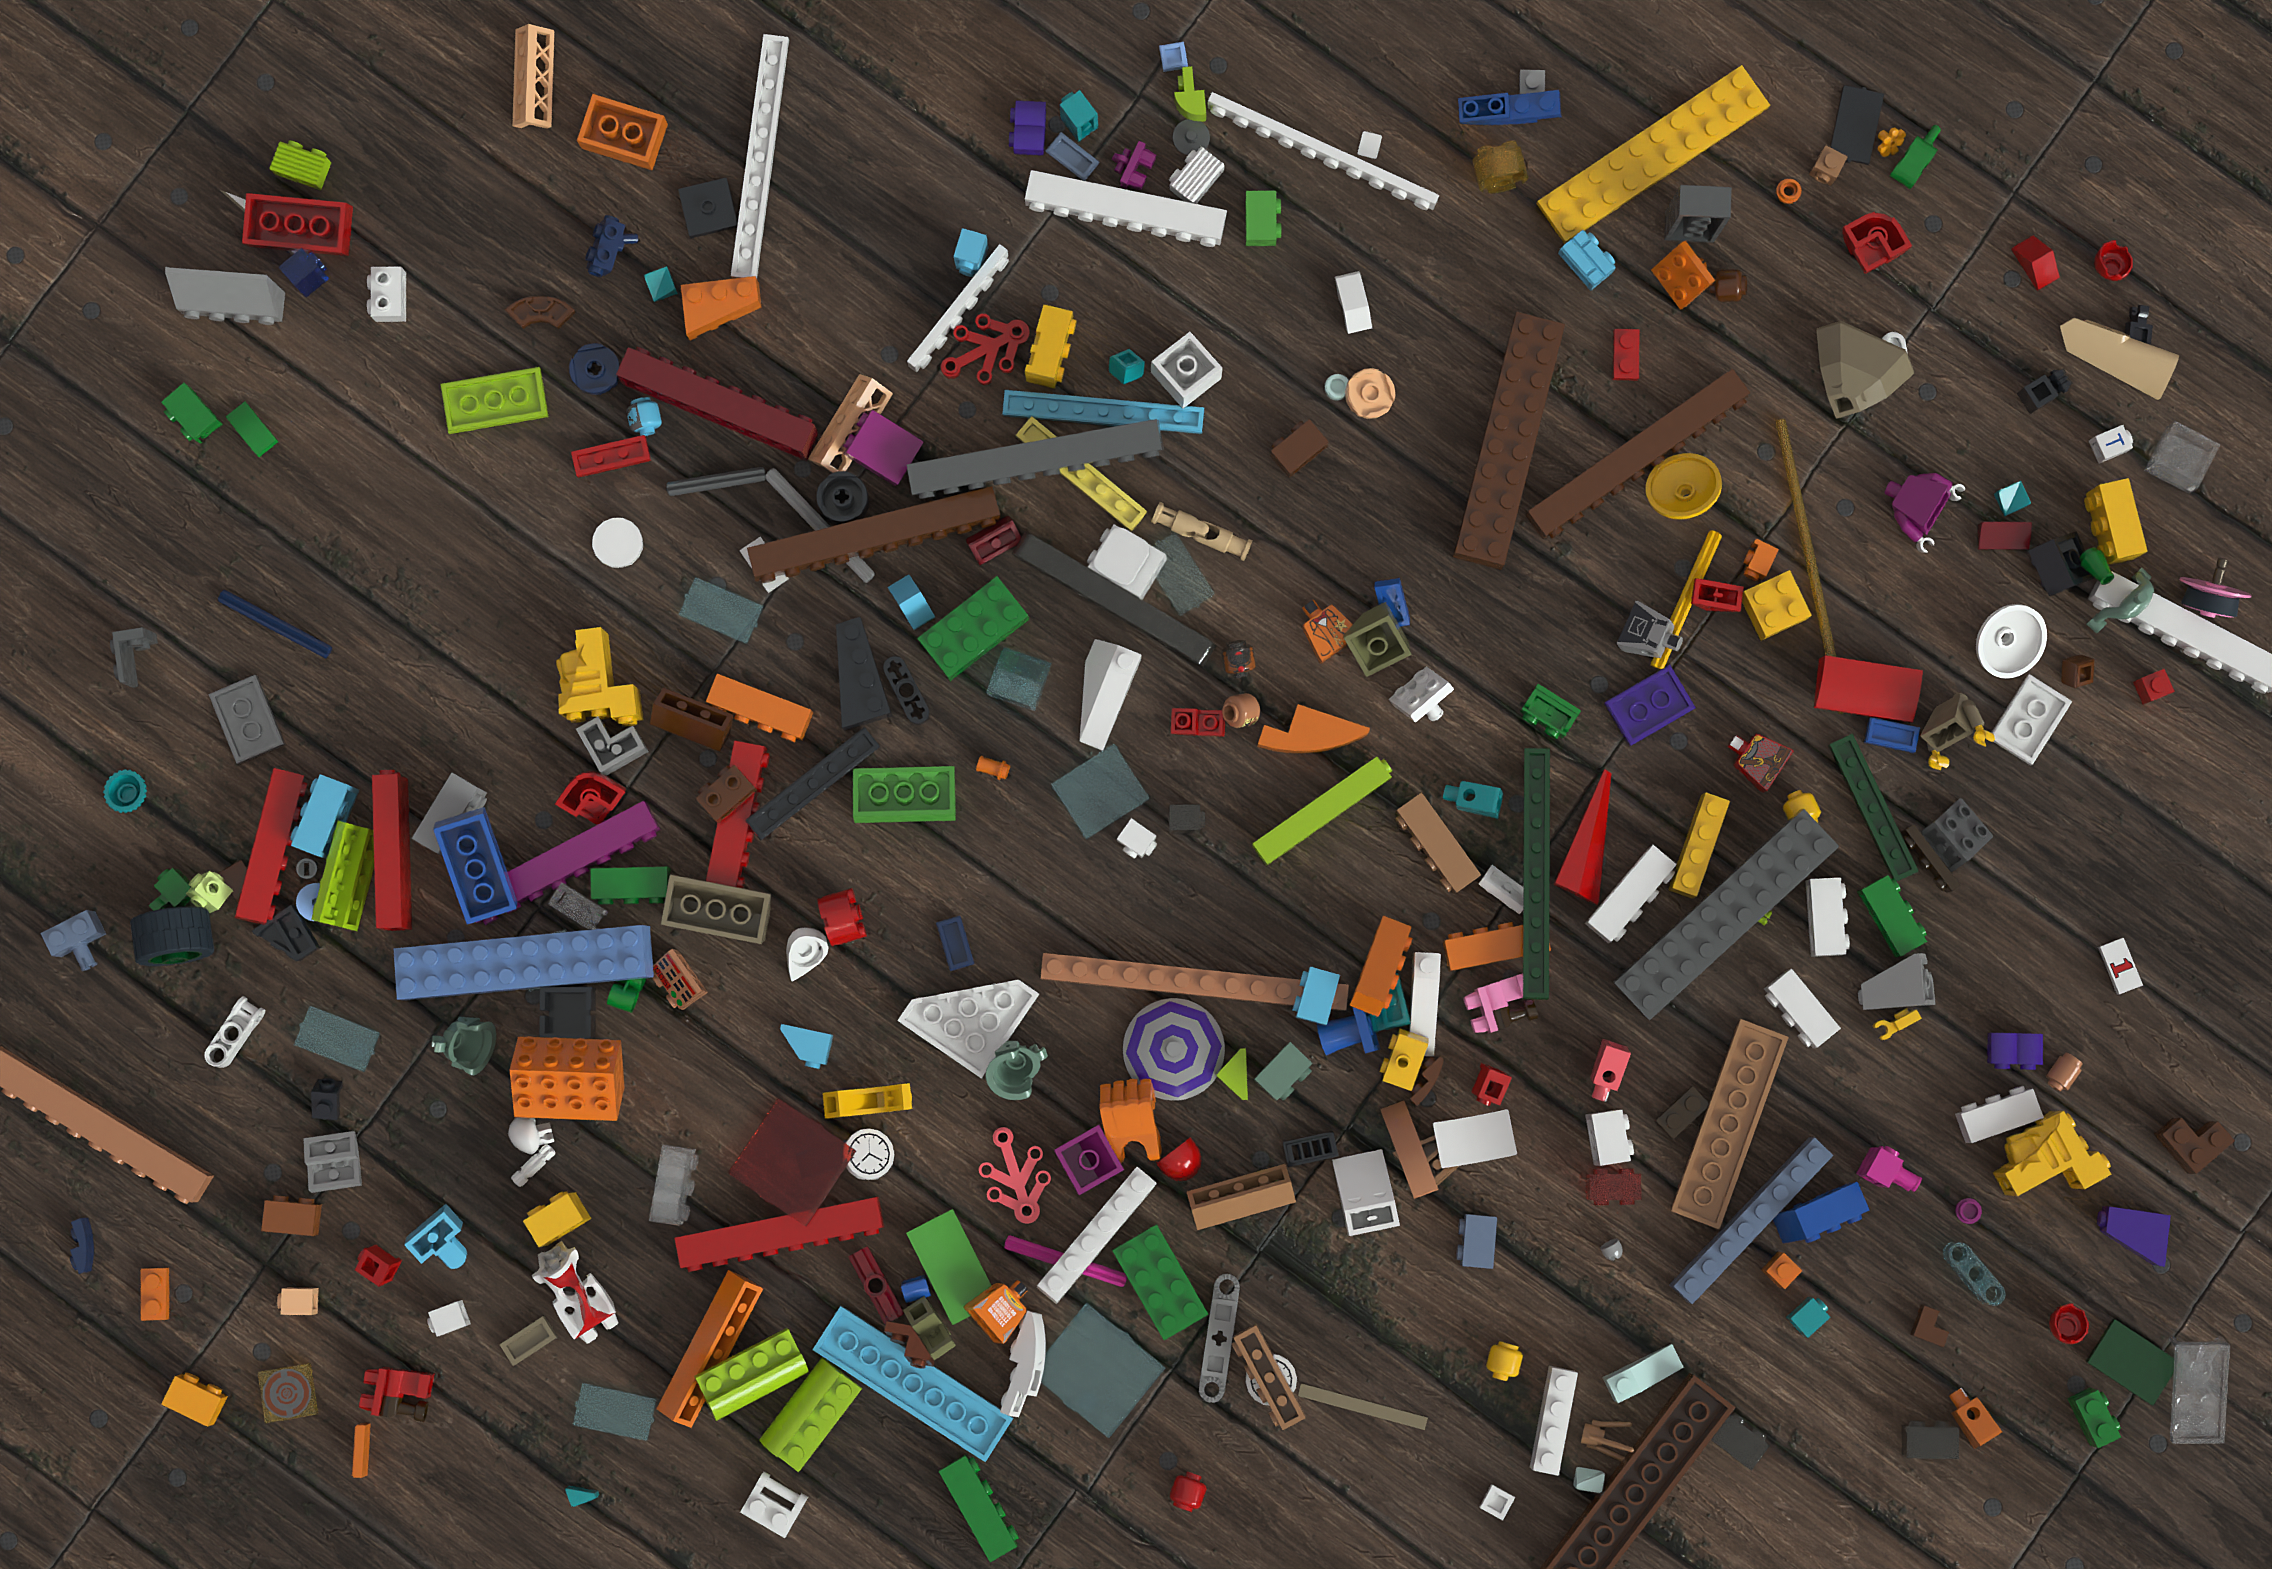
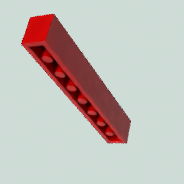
(777, 1233)

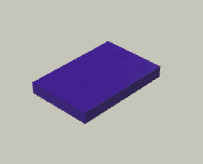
(1649, 705)

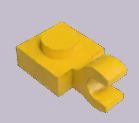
(1902, 1019)

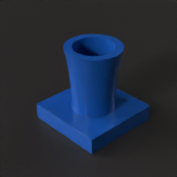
(1347, 1032)

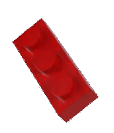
(611, 456)

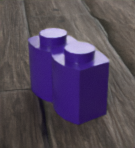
(1029, 128)
(2015, 1049)

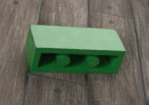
(629, 884)
(1892, 916)

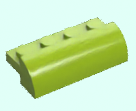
(346, 877)
(751, 1374)
(810, 1414)

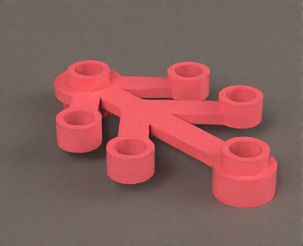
(1017, 1179)

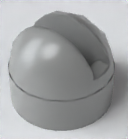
(312, 868)
(1612, 1249)

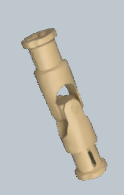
(1189, 526)

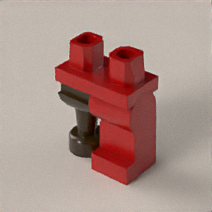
(390, 1390)

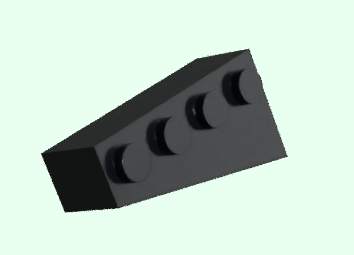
(860, 683)

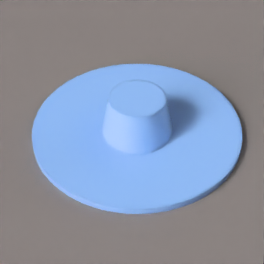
(306, 899)

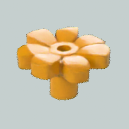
(1890, 141)

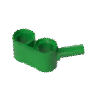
(1916, 158)
(625, 994)

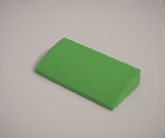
(904, 794)
(949, 1263)

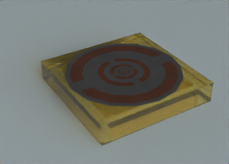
(287, 1393)

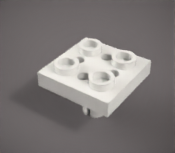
(1422, 695)

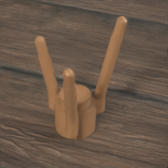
(1594, 1437)

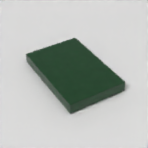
(2132, 1362)

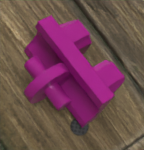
(1131, 177)

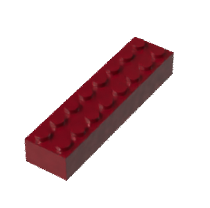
(717, 404)

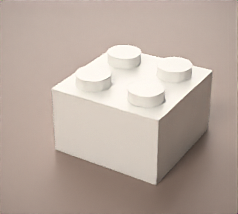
(1186, 370)
(1609, 1137)

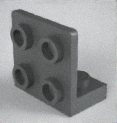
(122, 648)
(1957, 835)

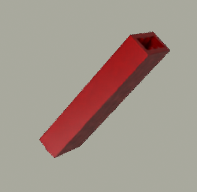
(392, 851)

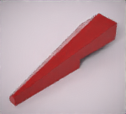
(1584, 860)

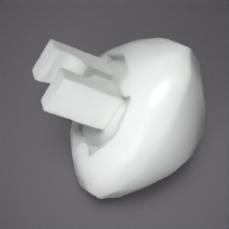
(529, 1136)

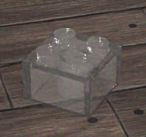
(2182, 457)

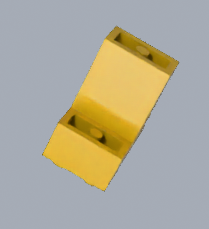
(589, 683)
(2047, 1151)

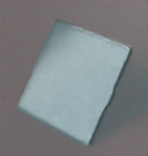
(1099, 1370)

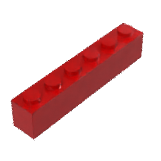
(733, 832)
(269, 847)

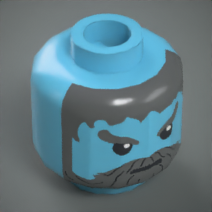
(644, 416)

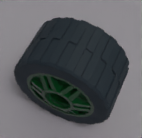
(172, 936)

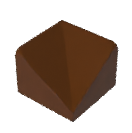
(2077, 671)

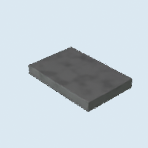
(247, 719)

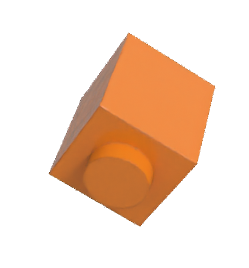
(1781, 1270)

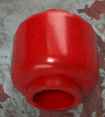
(1187, 1492)

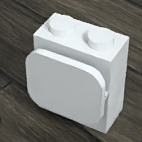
(1127, 561)

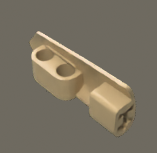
(2120, 356)

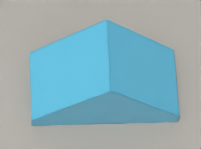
(911, 602)

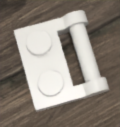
(770, 1512)

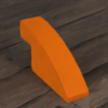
(1311, 733)

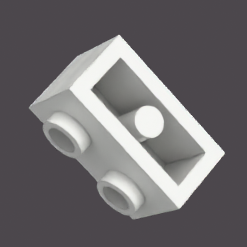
(387, 294)

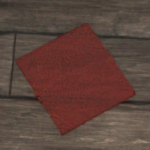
(792, 1162)

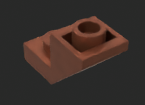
(915, 1350)

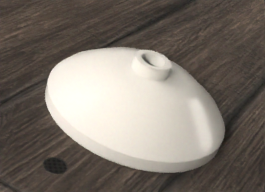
(2020, 646)

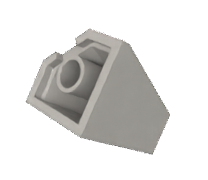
(1899, 986)

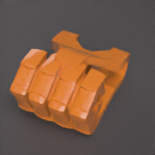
(1130, 1117)

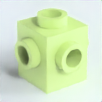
(208, 891)

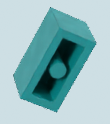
(1078, 115)

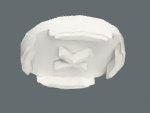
(617, 542)

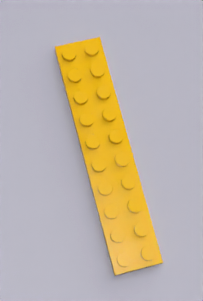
(1653, 154)

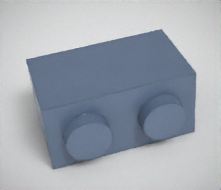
(1477, 1241)

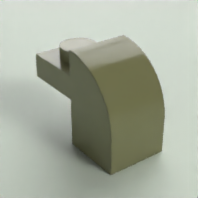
(929, 1327)

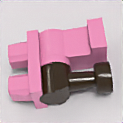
(1494, 1005)

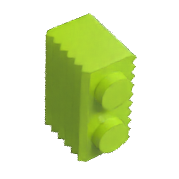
(300, 165)

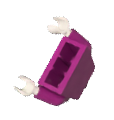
(1920, 503)

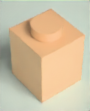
(298, 1301)

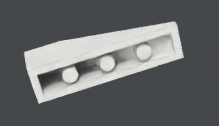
(1425, 996)

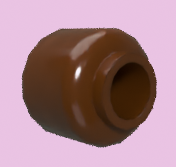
(1729, 285)

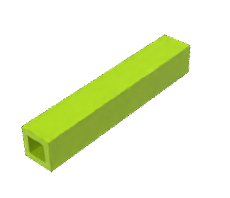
(1322, 810)

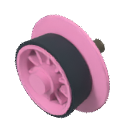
(2213, 597)

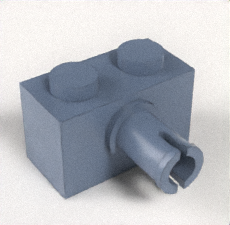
(74, 937)

